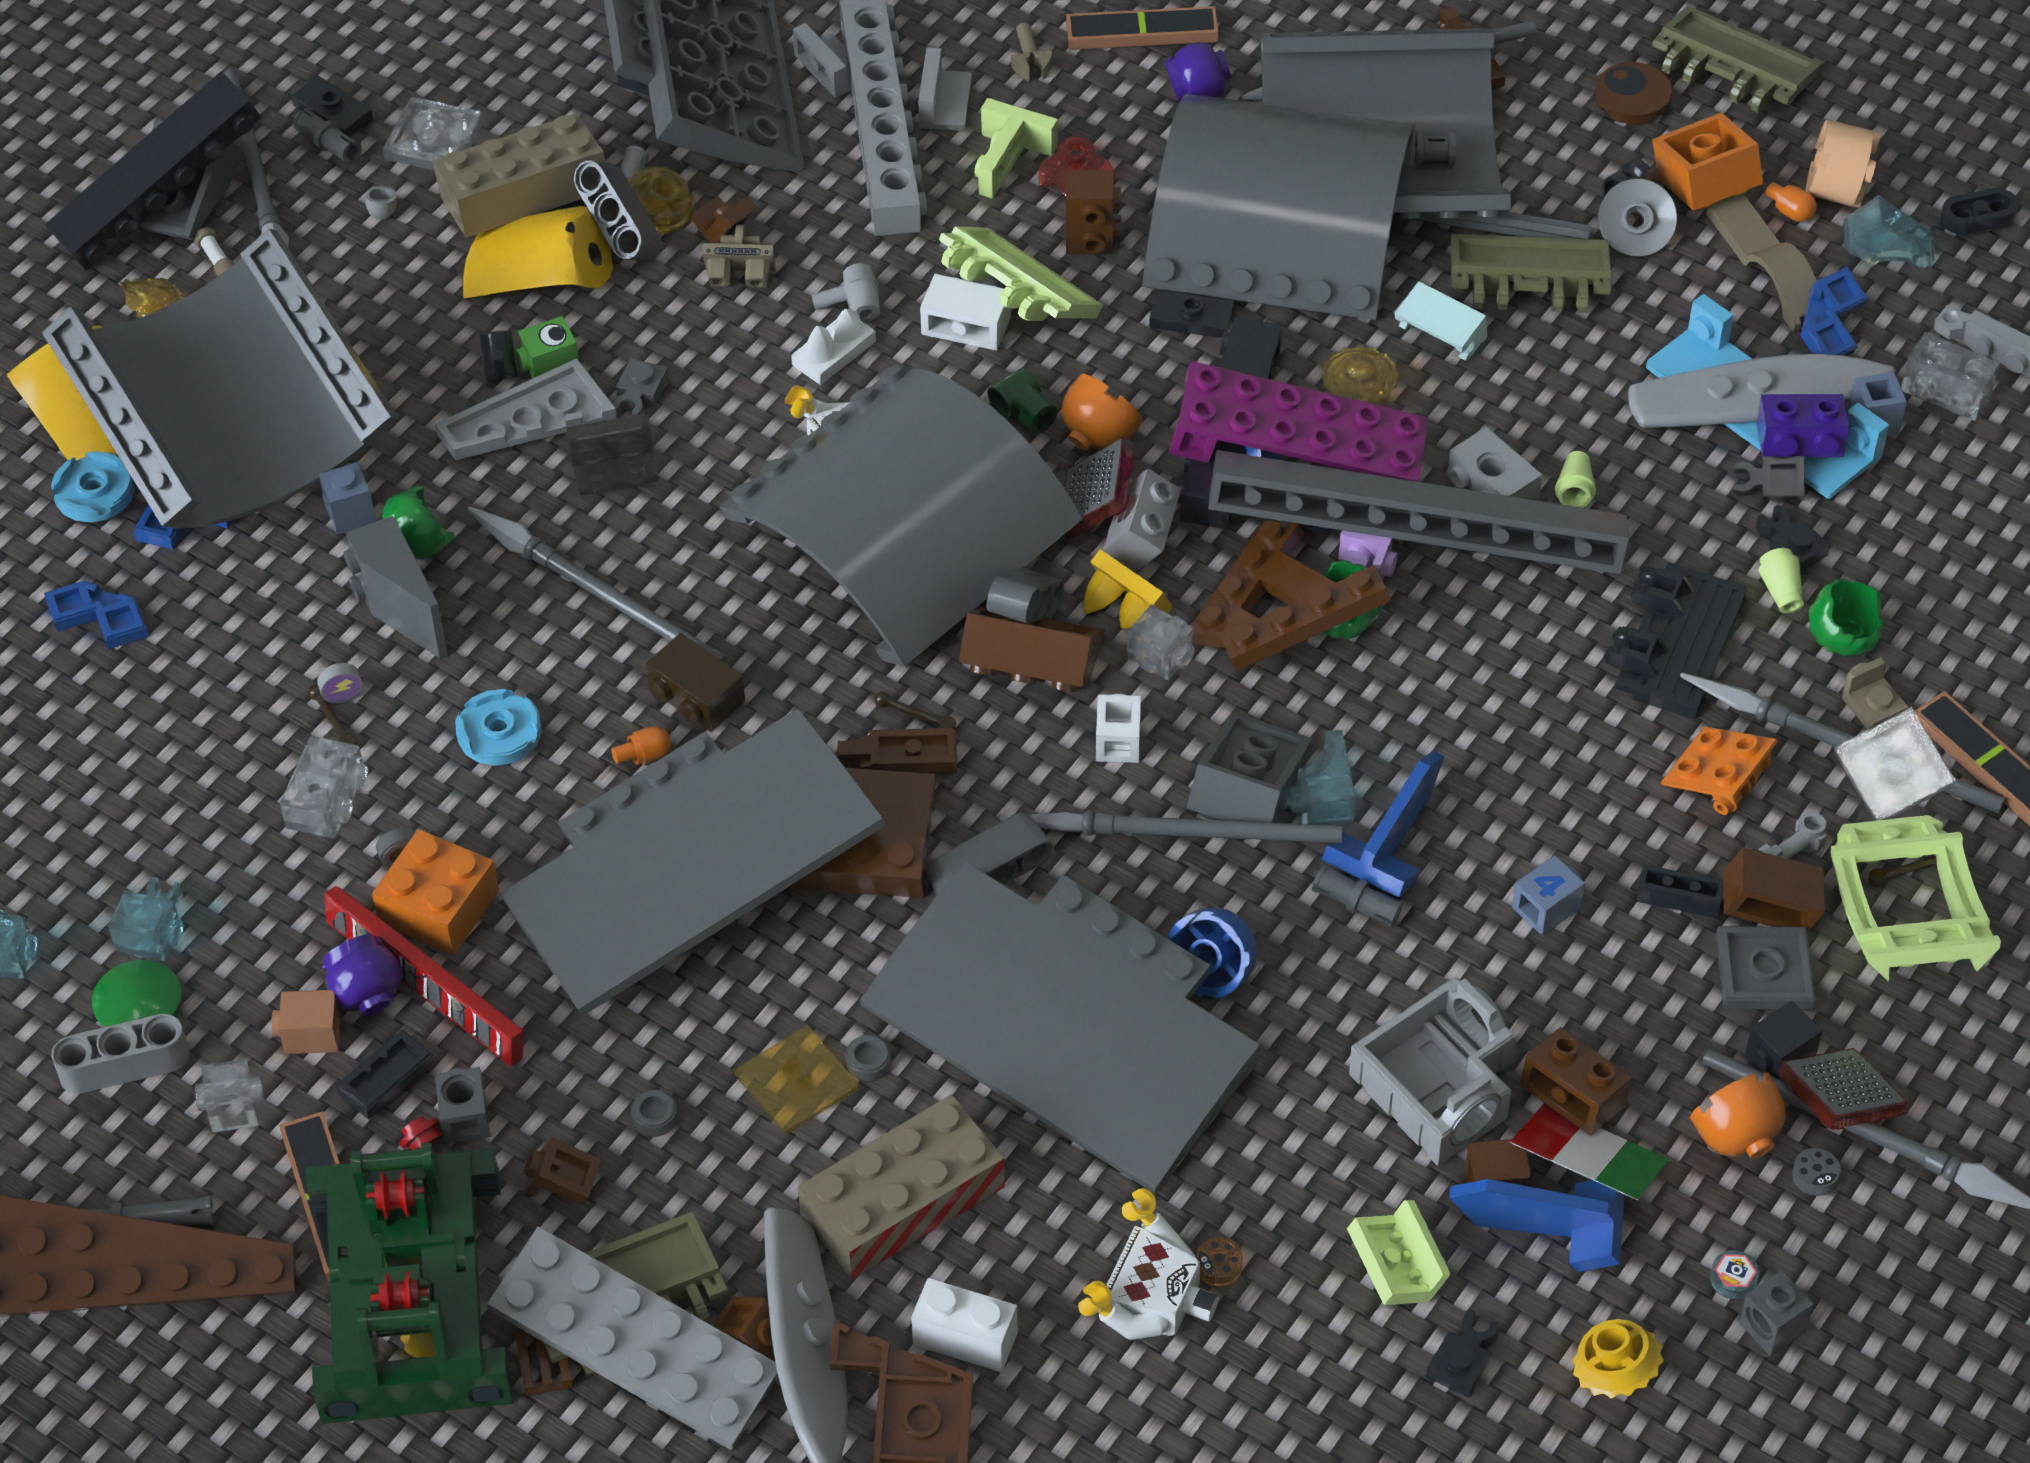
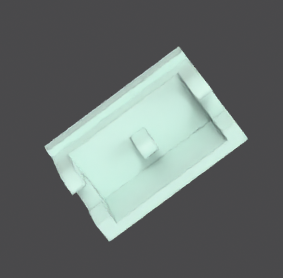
(1443, 319)

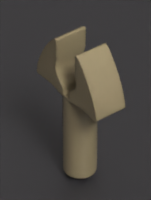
(1021, 62)

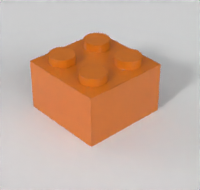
(1708, 161)
(436, 891)

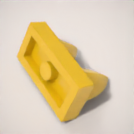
(1112, 581)

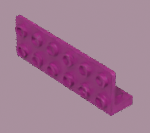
(1295, 424)

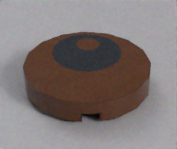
(1633, 92)

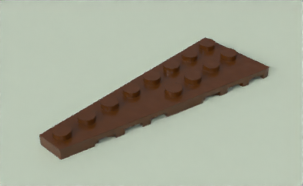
(98, 1260)

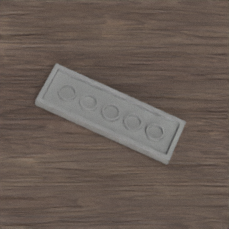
(634, 1338)

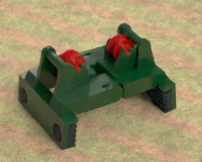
(373, 1301)

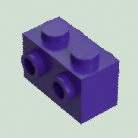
(1802, 425)

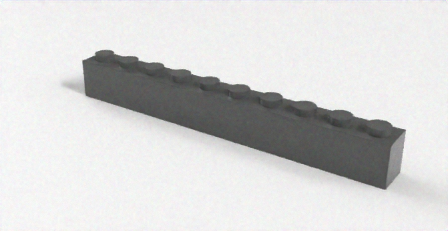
(1418, 512)

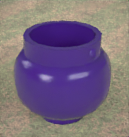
(1198, 71)
(362, 974)

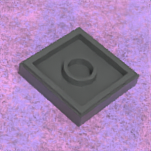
(1764, 967)

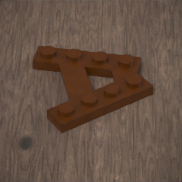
(1311, 598)

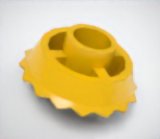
(1617, 1358)

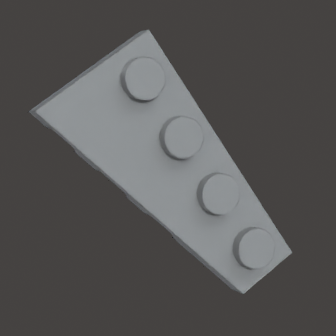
(527, 412)

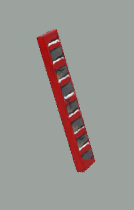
(429, 978)

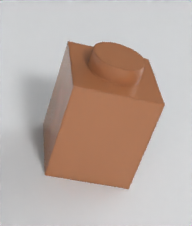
(308, 1022)

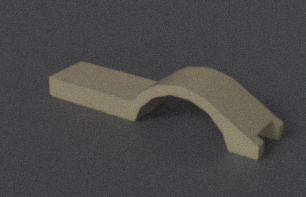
(1756, 243)

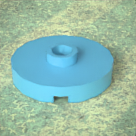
(93, 487)
(495, 711)

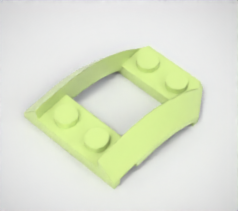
(1915, 943)

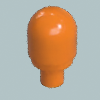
(1792, 201)
(644, 746)

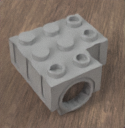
(1439, 1068)

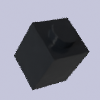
(1782, 1037)

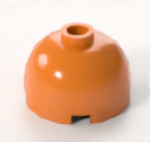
(1096, 415)
(1742, 1117)

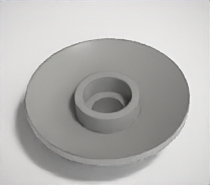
(1648, 201)

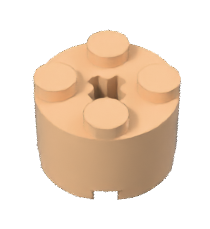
(1842, 163)

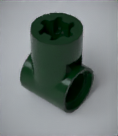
(1022, 398)

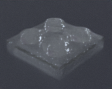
(431, 132)
(1894, 766)

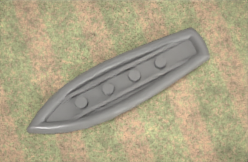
(1734, 389)
(802, 1335)

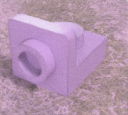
(1368, 551)

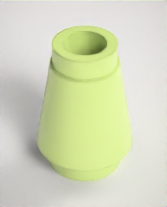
(1576, 481)
(1783, 579)

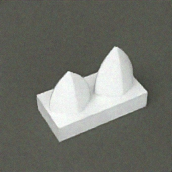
(833, 346)

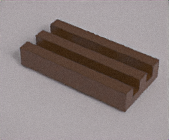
(548, 1384)

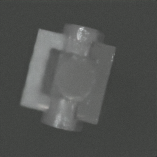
(1160, 642)
(229, 1095)

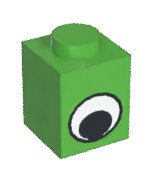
(545, 347)

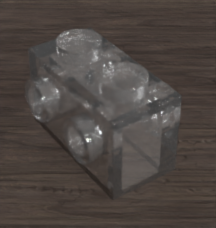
(1950, 376)
(323, 787)

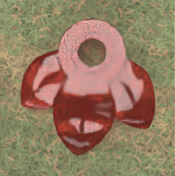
(1053, 169)

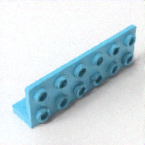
(1708, 345)

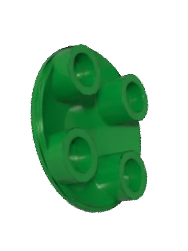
(136, 992)

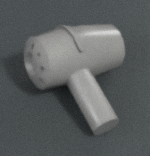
(859, 291)

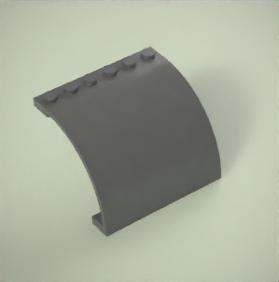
(1406, 77)
(1276, 205)
(227, 390)
(911, 504)

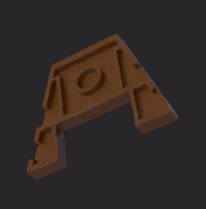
(920, 1401)

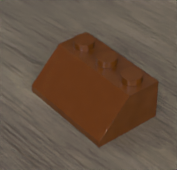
(1041, 650)

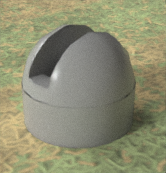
(381, 202)

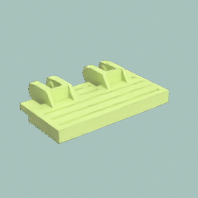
(1029, 283)

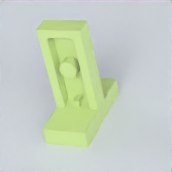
(1010, 132)

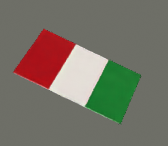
(1598, 1157)

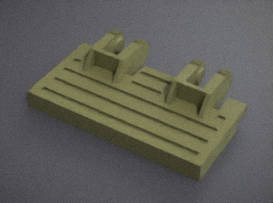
(1729, 51)
(1531, 266)
(667, 1261)

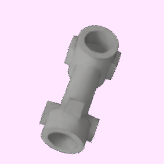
(1809, 837)

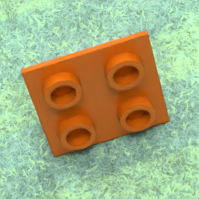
(1722, 766)

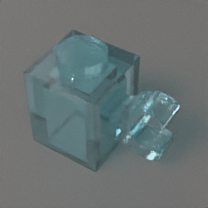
(148, 922)

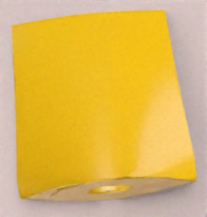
(537, 254)
(59, 404)

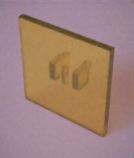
(796, 1079)

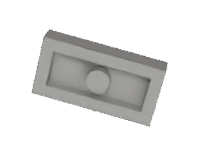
(823, 58)
(943, 95)

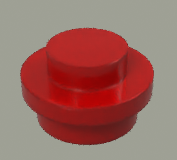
(420, 1132)

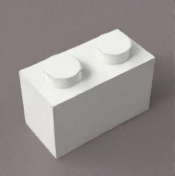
(964, 312)
(964, 1325)

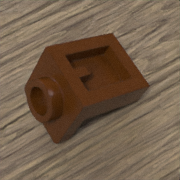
(721, 218)
(561, 1170)
(748, 1322)

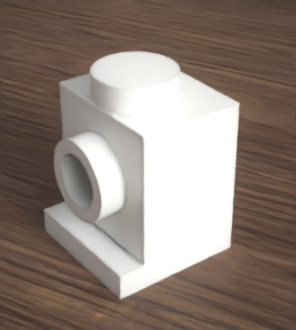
(1118, 728)

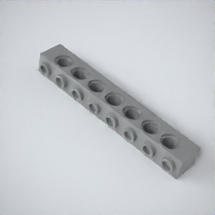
(881, 117)

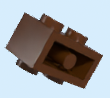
(1090, 212)
(1575, 1081)

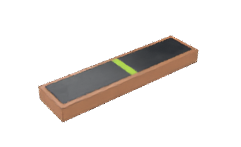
(1141, 27)
(1978, 751)
(308, 1145)

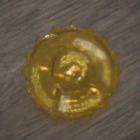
(663, 196)
(150, 295)
(1360, 374)

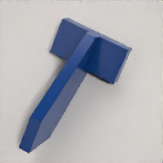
(1375, 860)
(1589, 1216)

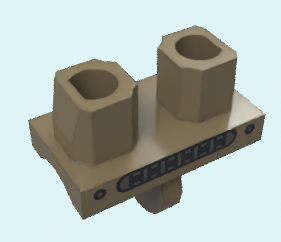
(739, 253)

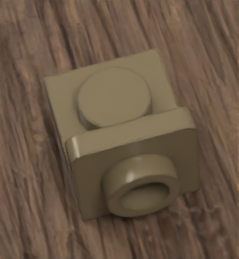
(1870, 694)

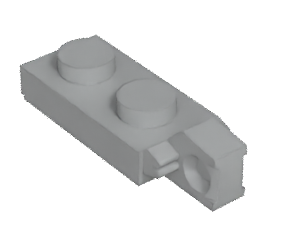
(1986, 337)

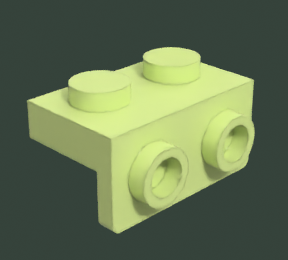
(1400, 1255)

